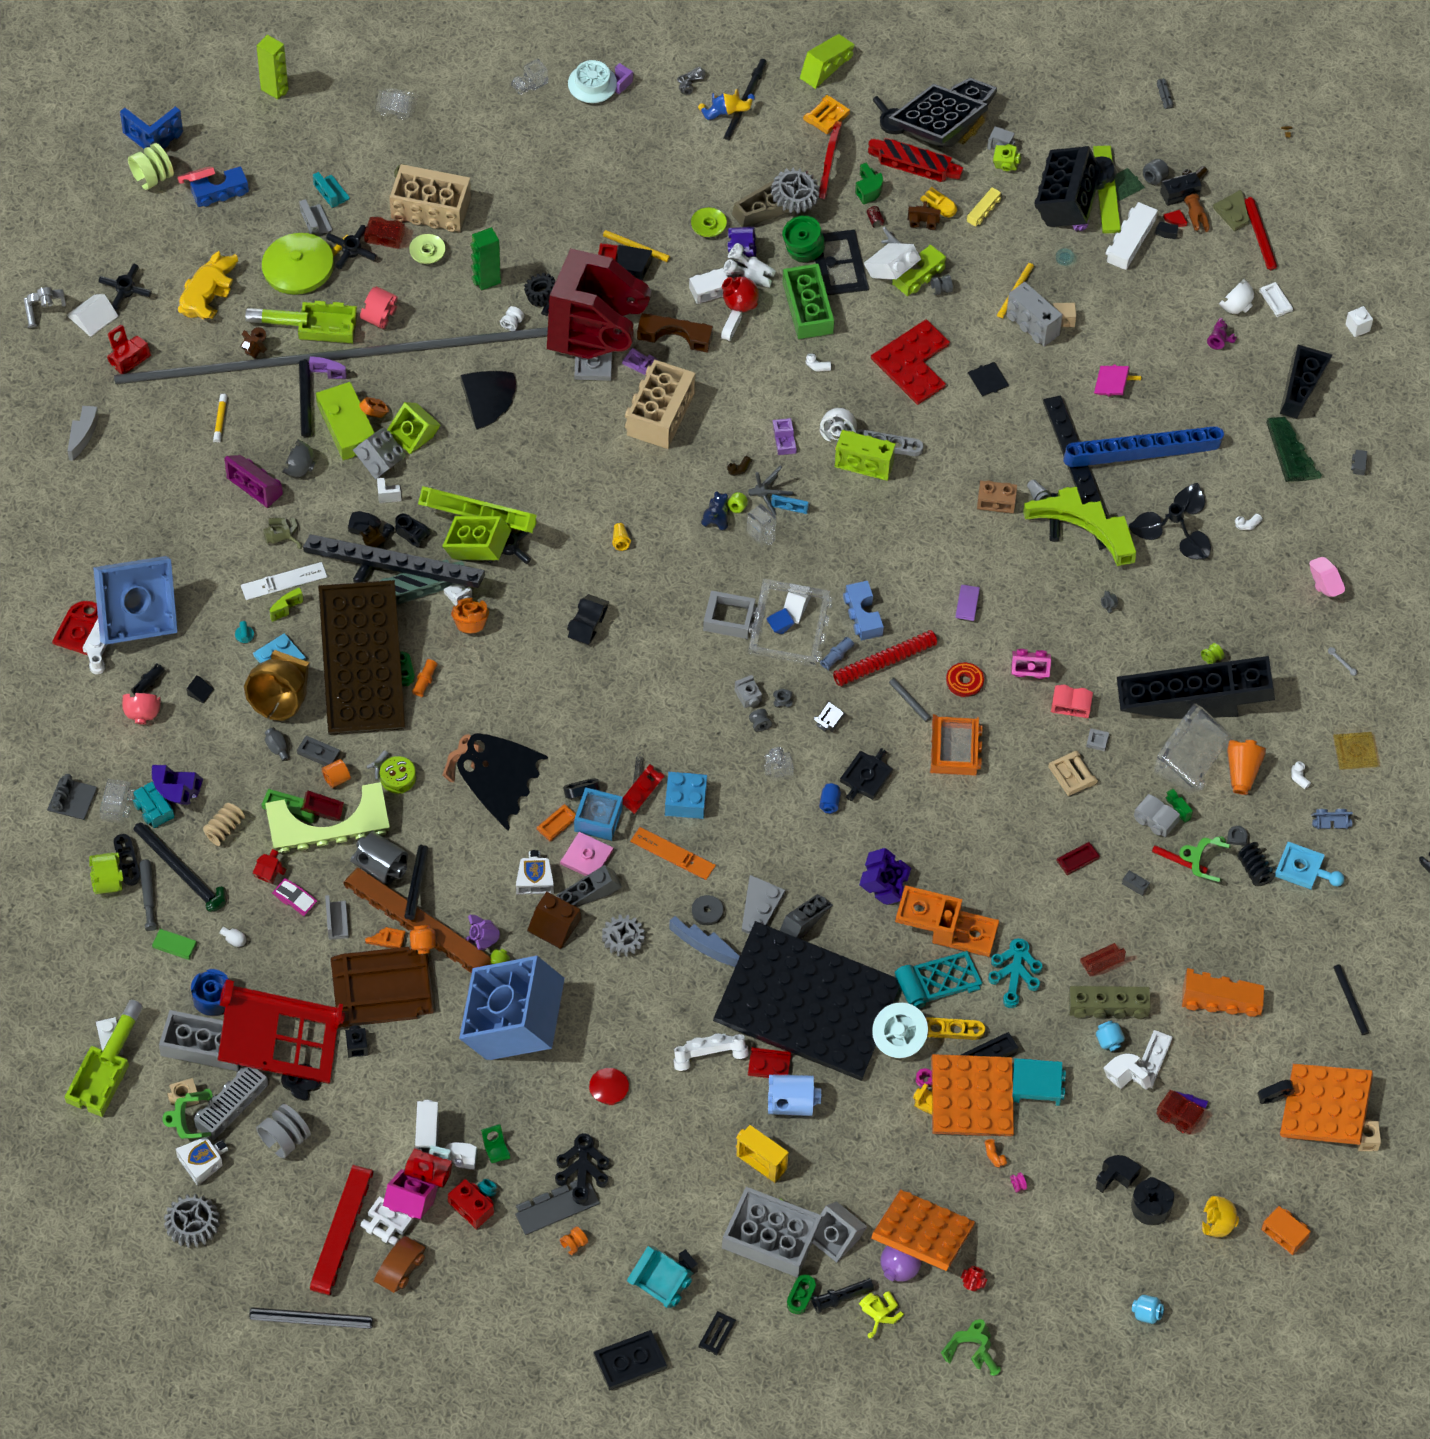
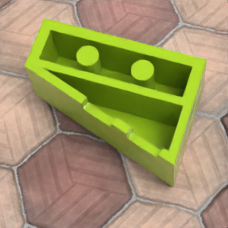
(825, 60)

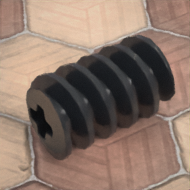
(1255, 865)

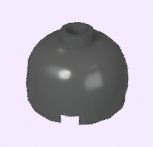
(300, 460)

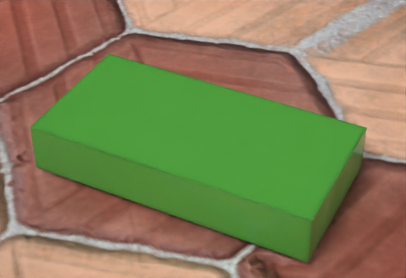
(174, 944)

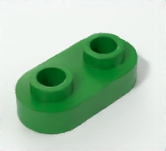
(406, 668)
(801, 1295)

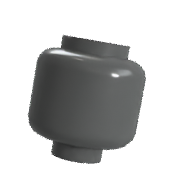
(1155, 171)

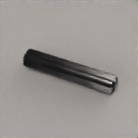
(1054, 534)

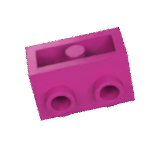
(1030, 663)

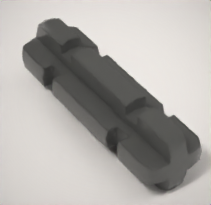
(1165, 93)

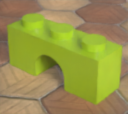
(931, 262)

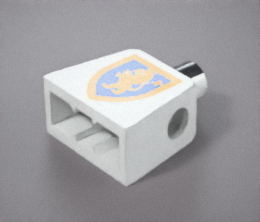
(534, 875)
(201, 1158)

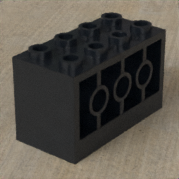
(1068, 186)

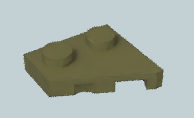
(1233, 210)

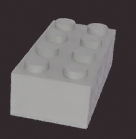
(193, 1040)

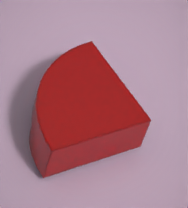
(1175, 217)

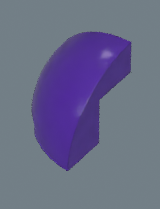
(176, 786)

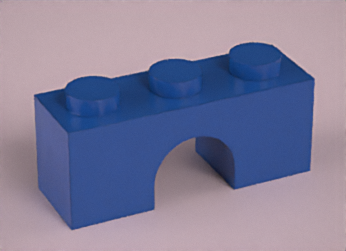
(207, 193)

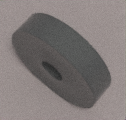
(704, 902)

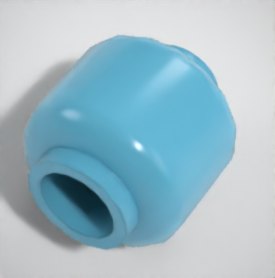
(1110, 1036)
(1148, 1309)

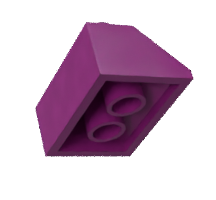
(252, 479)

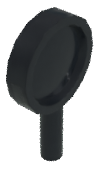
(884, 123)

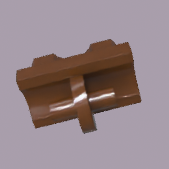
(923, 214)
(253, 343)

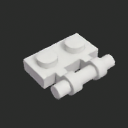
(395, 1221)

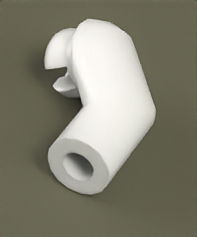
(816, 365)
(1243, 524)
(1297, 775)

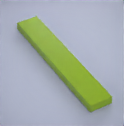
(1108, 198)

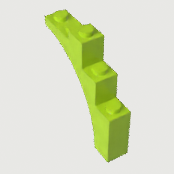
(472, 507)
(1090, 516)

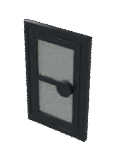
(842, 263)

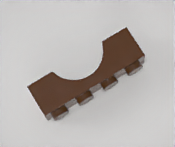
(696, 334)

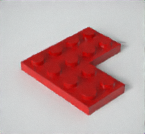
(905, 359)

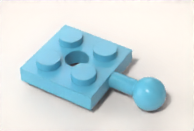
(1306, 876)

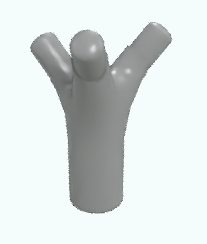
(891, 239)
(378, 762)

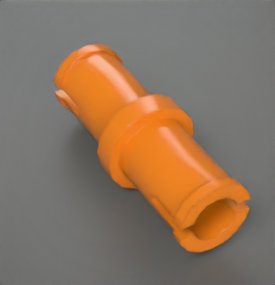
(424, 678)

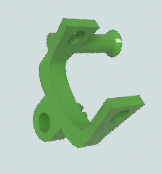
(1196, 853)
(177, 1119)
(976, 1333)

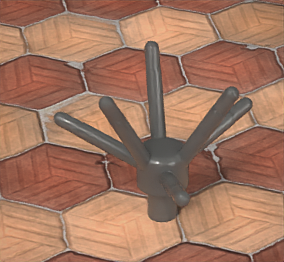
(762, 489)

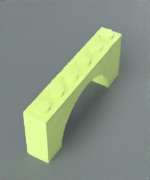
(291, 833)

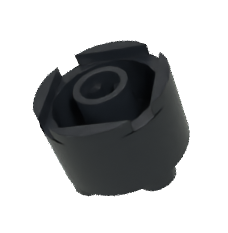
(1152, 1201)

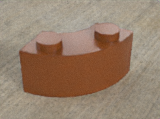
(399, 1264)

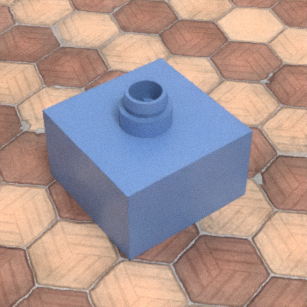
(512, 1008)

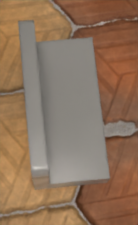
(315, 218)
(336, 919)

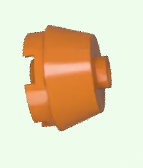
(470, 615)

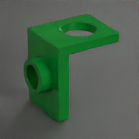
(495, 1148)

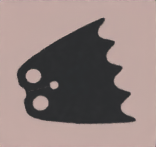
(504, 778)

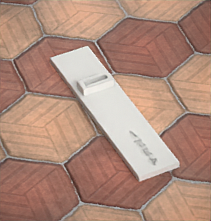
(283, 581)

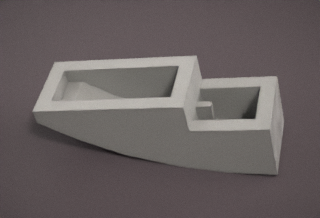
(82, 431)

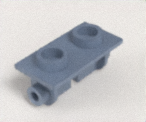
(1324, 817)

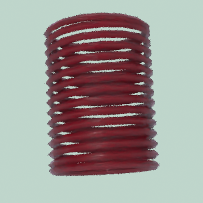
(878, 214)

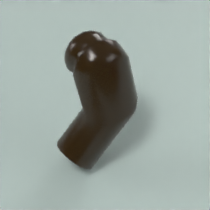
(1201, 172)
(734, 469)

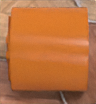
(336, 773)

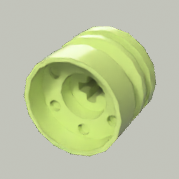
(151, 165)

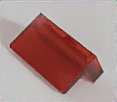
(1103, 959)

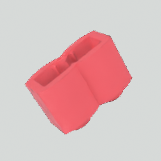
(1071, 701)

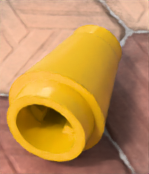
(620, 537)

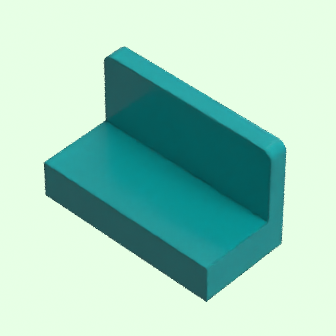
(330, 189)

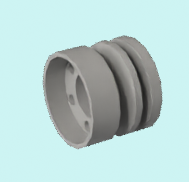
(285, 1129)

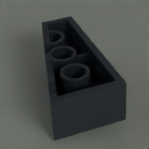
(1304, 374)

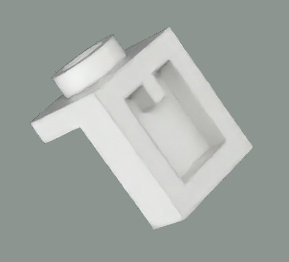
(457, 592)

